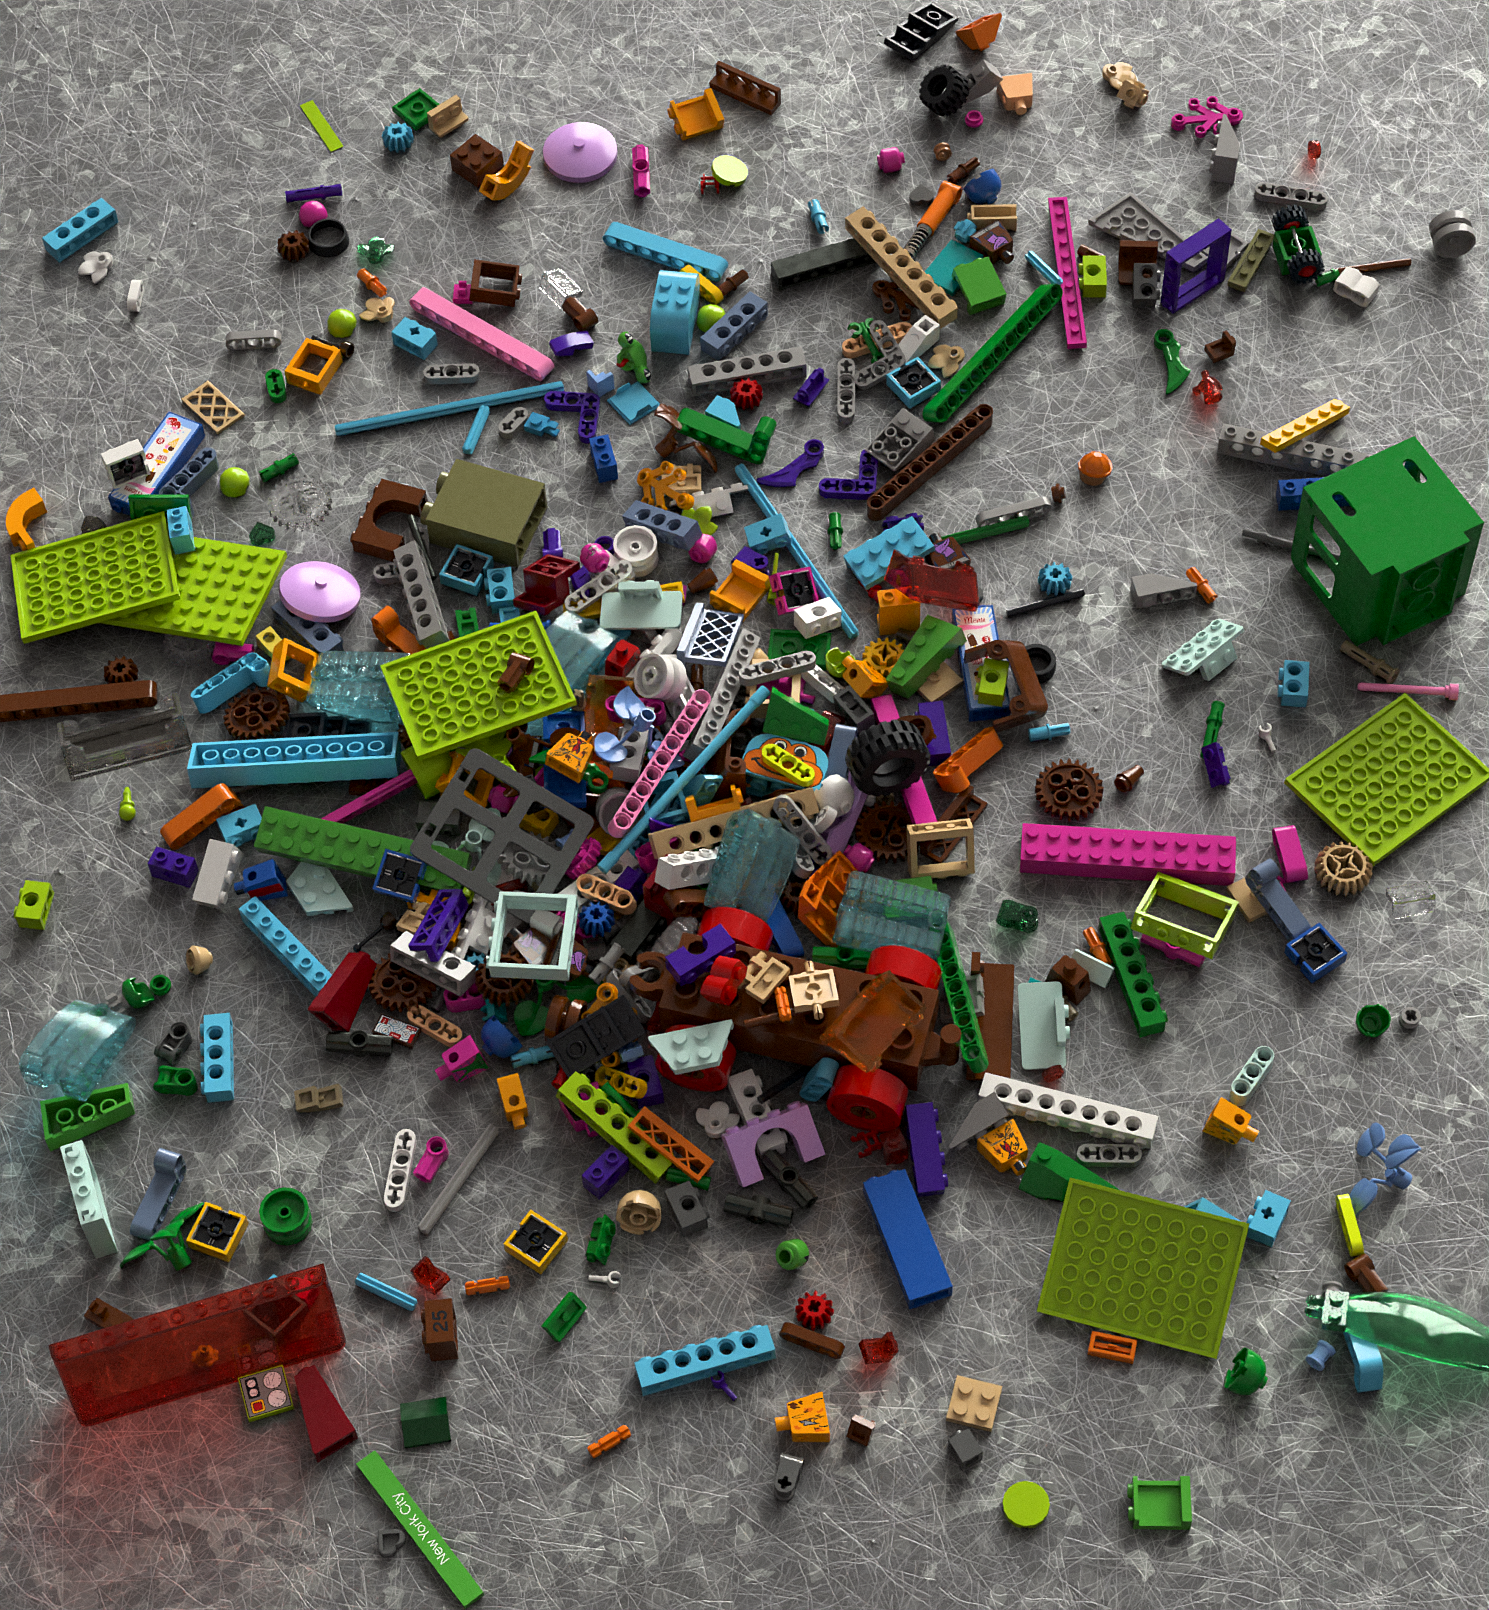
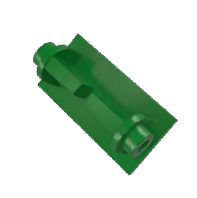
(603, 1231)

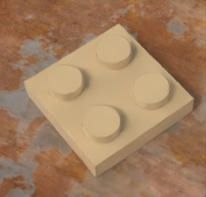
(974, 1403)

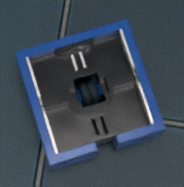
(399, 876)
(1315, 952)

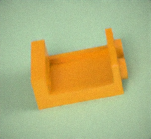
(696, 115)
(740, 590)
(897, 612)
(714, 808)

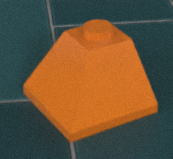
(980, 32)

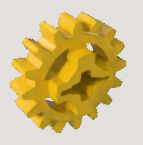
(877, 651)

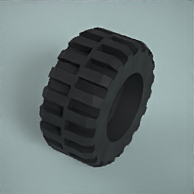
(887, 758)

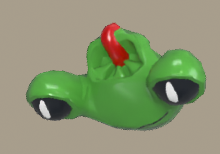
(633, 357)

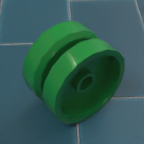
(285, 1216)

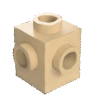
(1133, 93)

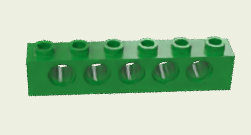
(1145, 1022)

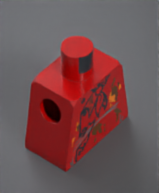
(622, 659)

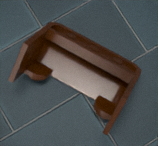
(1031, 701)

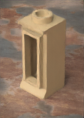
(986, 214)

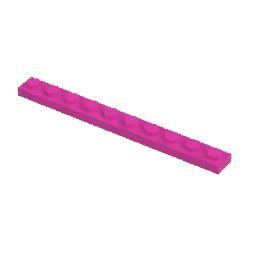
(1067, 271)

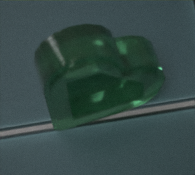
(261, 533)

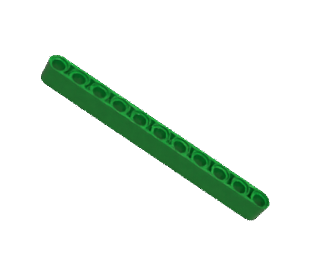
(992, 353)

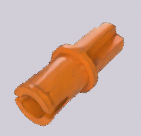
(372, 282)
(1202, 585)
(1097, 947)

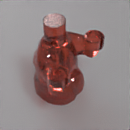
(1210, 388)

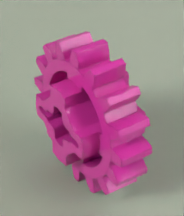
(584, 859)

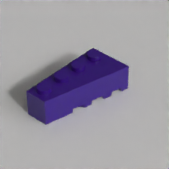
(925, 1149)

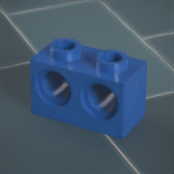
(603, 458)

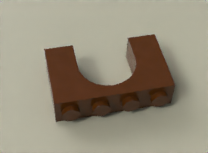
(386, 498)

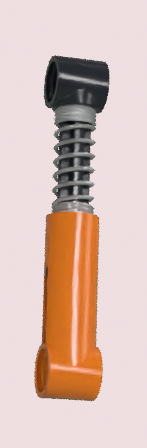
(947, 196)

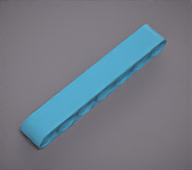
(664, 251)

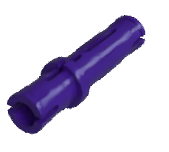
(314, 193)

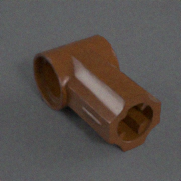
(582, 317)
(517, 667)
(1363, 1272)

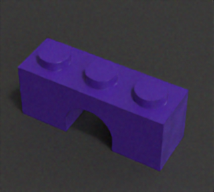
(687, 966)

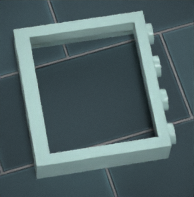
(533, 901)
(88, 1199)

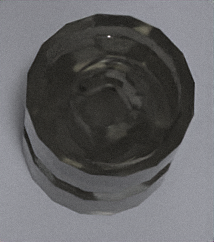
(739, 742)

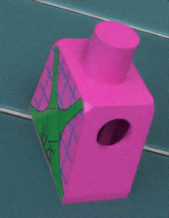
(462, 1061)

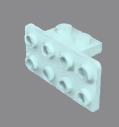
(641, 607)
(1209, 650)
(1042, 1025)

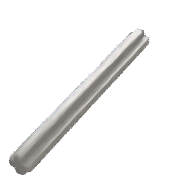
(458, 1179)

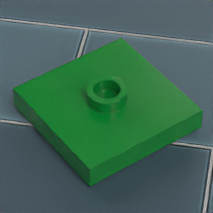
(414, 108)

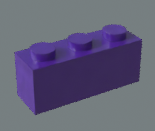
(939, 747)

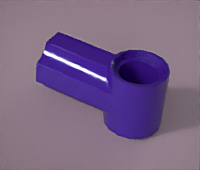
(552, 542)

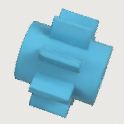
(964, 230)

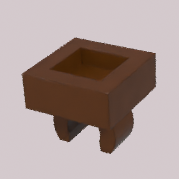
(861, 1430)

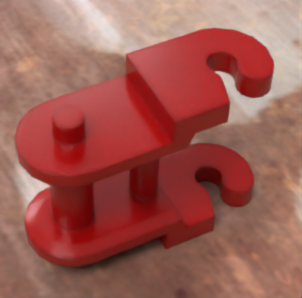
(703, 183)
(861, 1136)

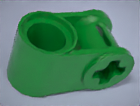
(171, 1081)

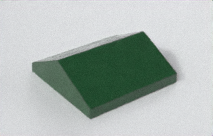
(425, 1422)

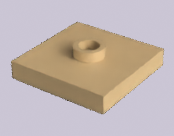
(940, 684)
(1248, 903)

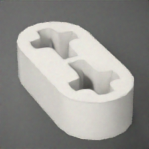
(135, 295)

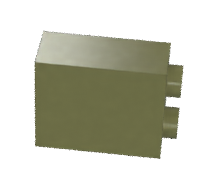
(485, 511)

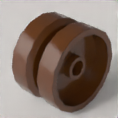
(563, 1015)

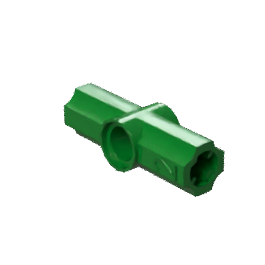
(832, 957)

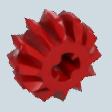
(746, 394)
(814, 1318)

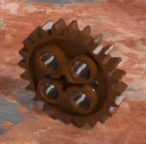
(246, 714)
(1069, 789)
(870, 826)
(400, 983)

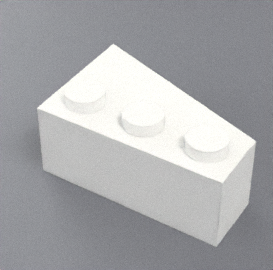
(217, 874)

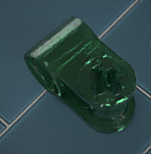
(1016, 916)

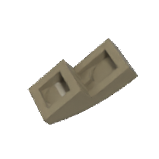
(314, 1099)

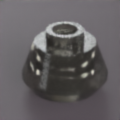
(91, 524)

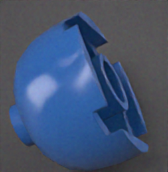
(984, 188)
(499, 1039)

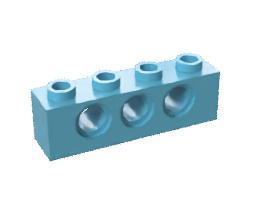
(80, 230)
(222, 1088)

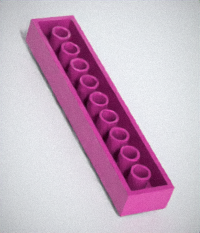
(1127, 854)

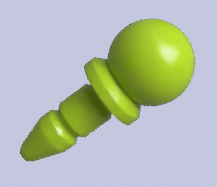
(127, 810)

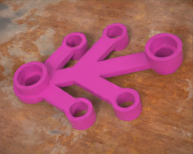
(1209, 117)

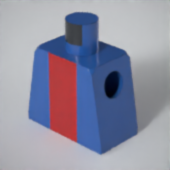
(263, 881)

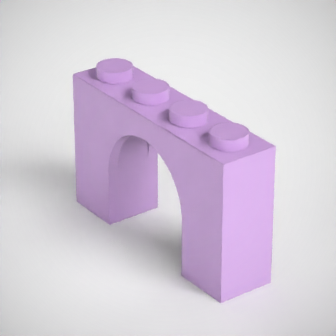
(741, 1141)

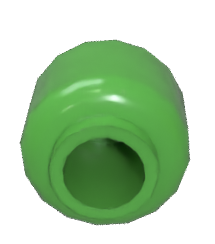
(792, 1254)

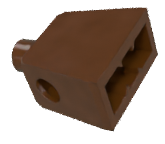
(1073, 978)

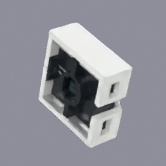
(125, 463)

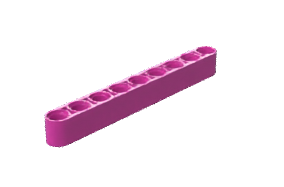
(916, 796)

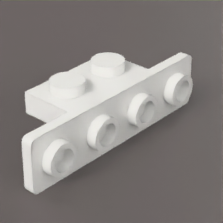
(718, 499)
(661, 644)
(476, 930)

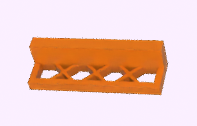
(673, 1140)

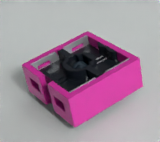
(793, 589)

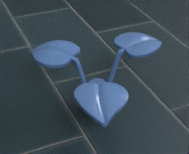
(630, 707)
(1399, 1151)

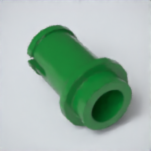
(1327, 277)

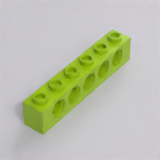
(602, 1124)

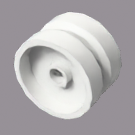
(638, 547)
(660, 677)

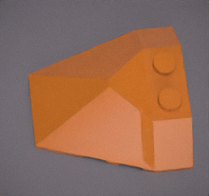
(822, 897)

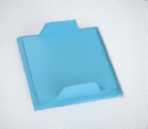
(633, 402)

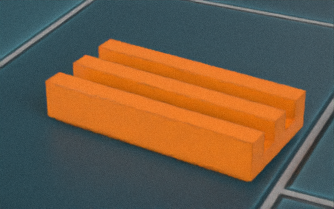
(1111, 1347)

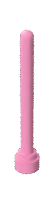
(1448, 691)

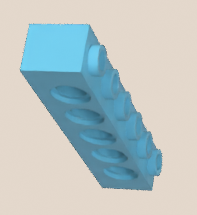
(284, 945)
(696, 1369)

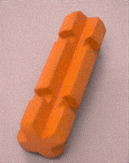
(782, 1004)
(487, 1285)
(609, 1441)

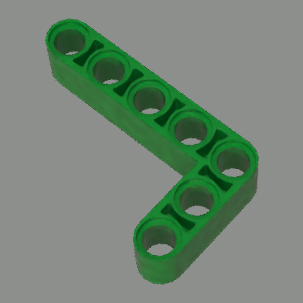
(728, 438)

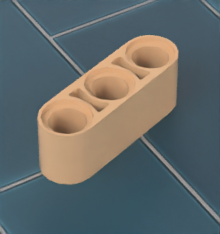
(600, 886)

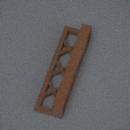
(746, 91)
(952, 813)

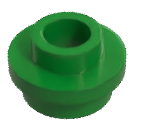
(160, 980)

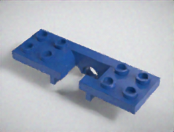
(553, 780)

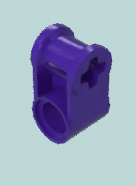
(753, 559)

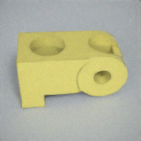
(269, 642)

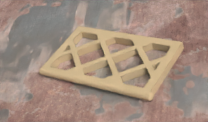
(198, 393)

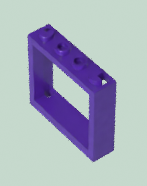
(1215, 235)

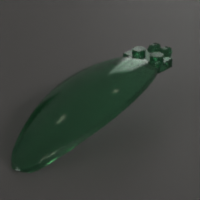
(1406, 1325)

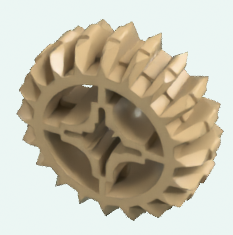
(1349, 878)

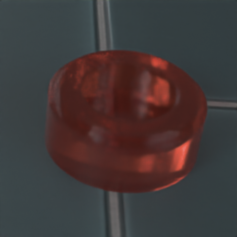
(1314, 149)
(1053, 1073)

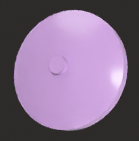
(580, 152)
(319, 591)

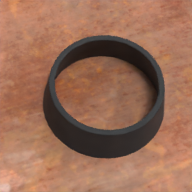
(332, 250)

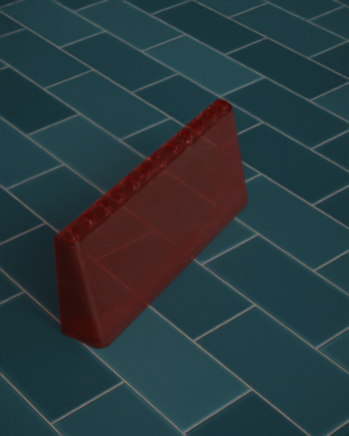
(199, 1346)

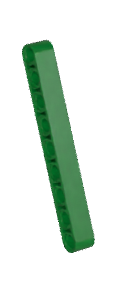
(961, 1002)

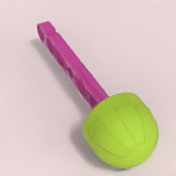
(423, 773)

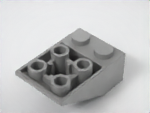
(1225, 154)
(901, 440)

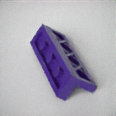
(445, 923)

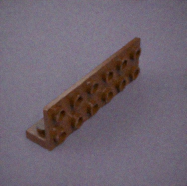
(998, 1017)

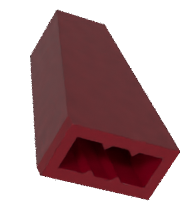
(343, 992)
(324, 1418)

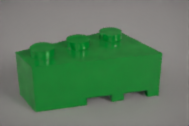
(793, 720)

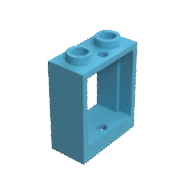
(674, 817)

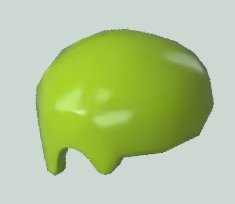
(708, 316)
(341, 323)
(234, 482)
(833, 662)

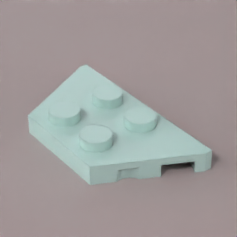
(317, 890)
(693, 1047)

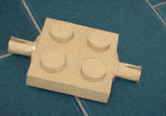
(813, 990)

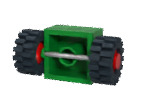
(1296, 245)

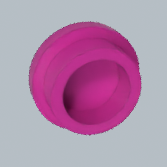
(973, 119)

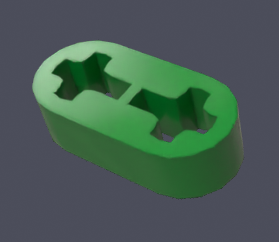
(279, 385)

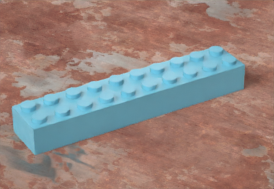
(295, 760)

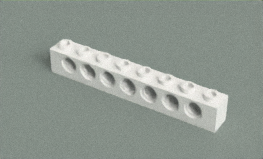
(1077, 1105)

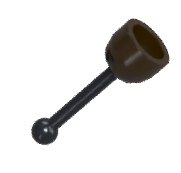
(346, 348)
(387, 922)

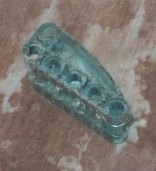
(579, 651)
(354, 686)
(751, 864)
(890, 913)
(76, 1048)

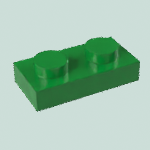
(564, 1316)

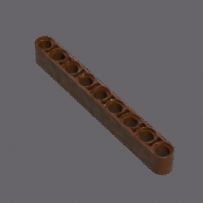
(929, 462)
(78, 700)

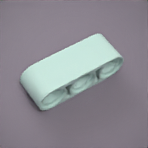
(1255, 1067)

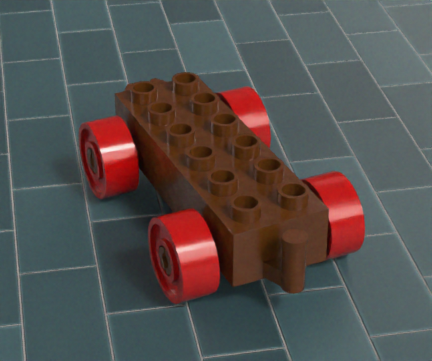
(856, 1097)

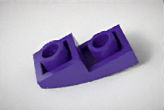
(569, 342)

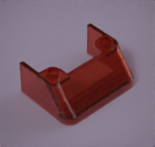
(933, 584)

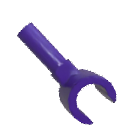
(722, 1384)

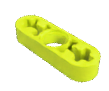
(784, 756)
(1349, 1225)

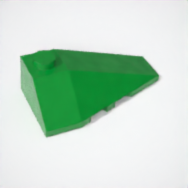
(1050, 1172)

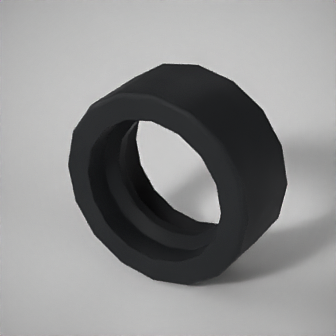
(1045, 652)

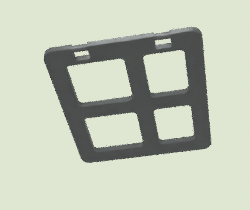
(505, 830)

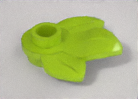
(703, 516)

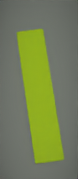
(321, 125)

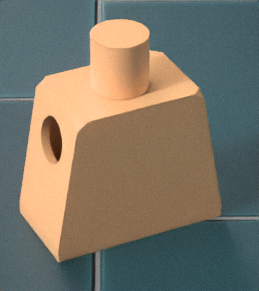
(1016, 92)

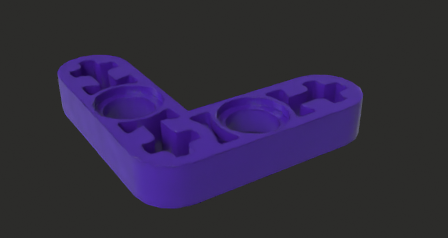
(582, 406)
(863, 482)

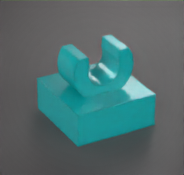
(494, 1009)

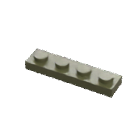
(1251, 260)

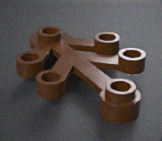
(883, 288)

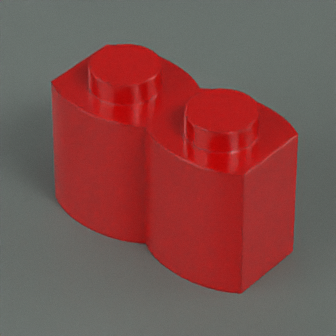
(724, 980)

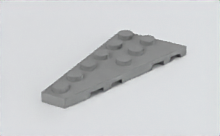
(1135, 221)

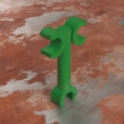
(864, 329)

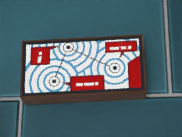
(402, 1032)

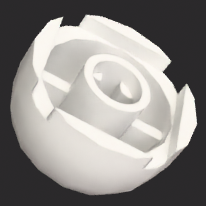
(835, 793)

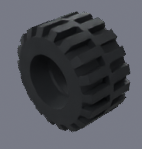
(935, 84)

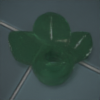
(375, 249)

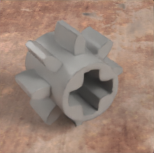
(117, 1003)

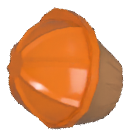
(1094, 468)

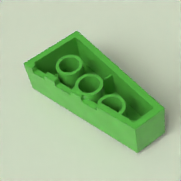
(923, 655)
(72, 1119)

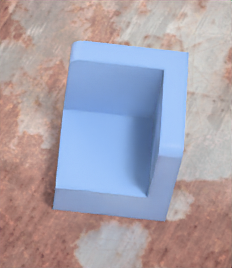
(600, 383)

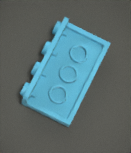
(873, 557)

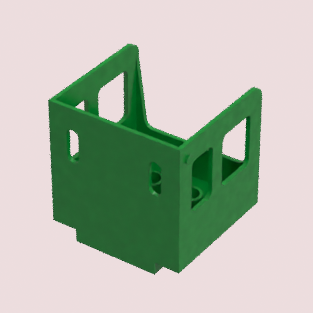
(1400, 552)

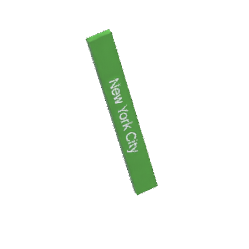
(420, 1529)

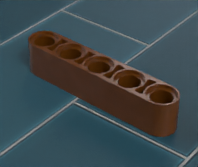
(686, 902)

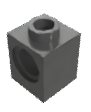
(964, 1448)

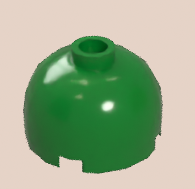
(1247, 1373)

